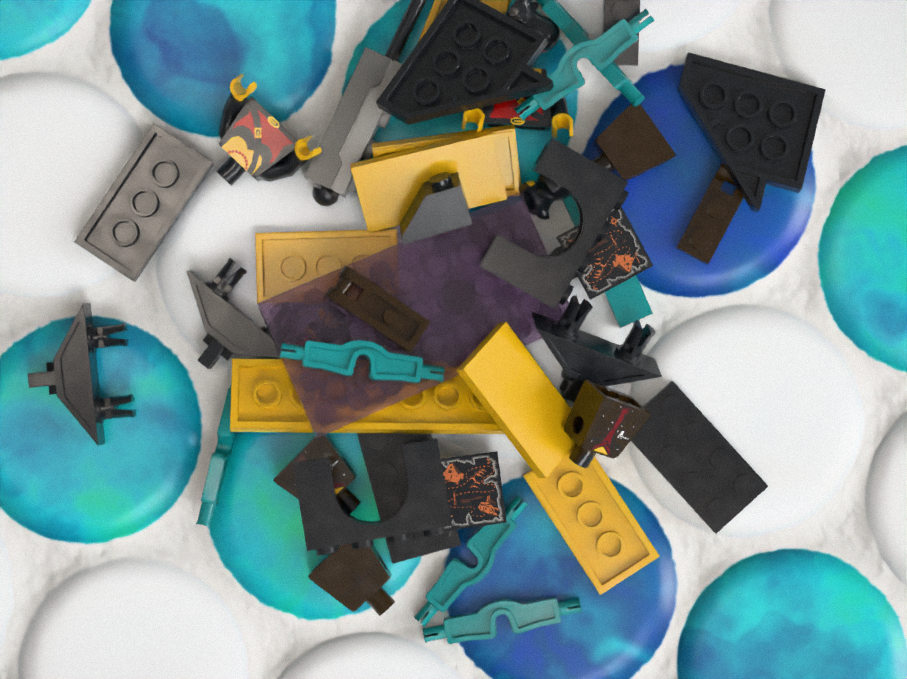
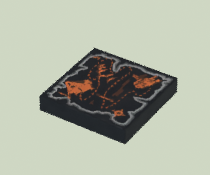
(613, 258)
(474, 490)

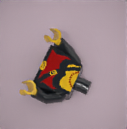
(504, 114)
(257, 140)

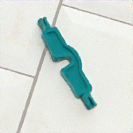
(577, 34)
(600, 54)
(342, 360)
(217, 466)
(459, 575)
(521, 615)

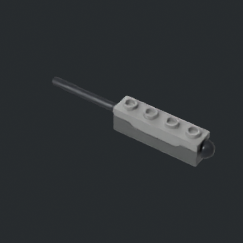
(358, 116)

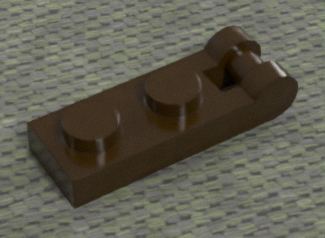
(710, 218)
(378, 309)

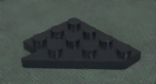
(466, 63)
(754, 123)

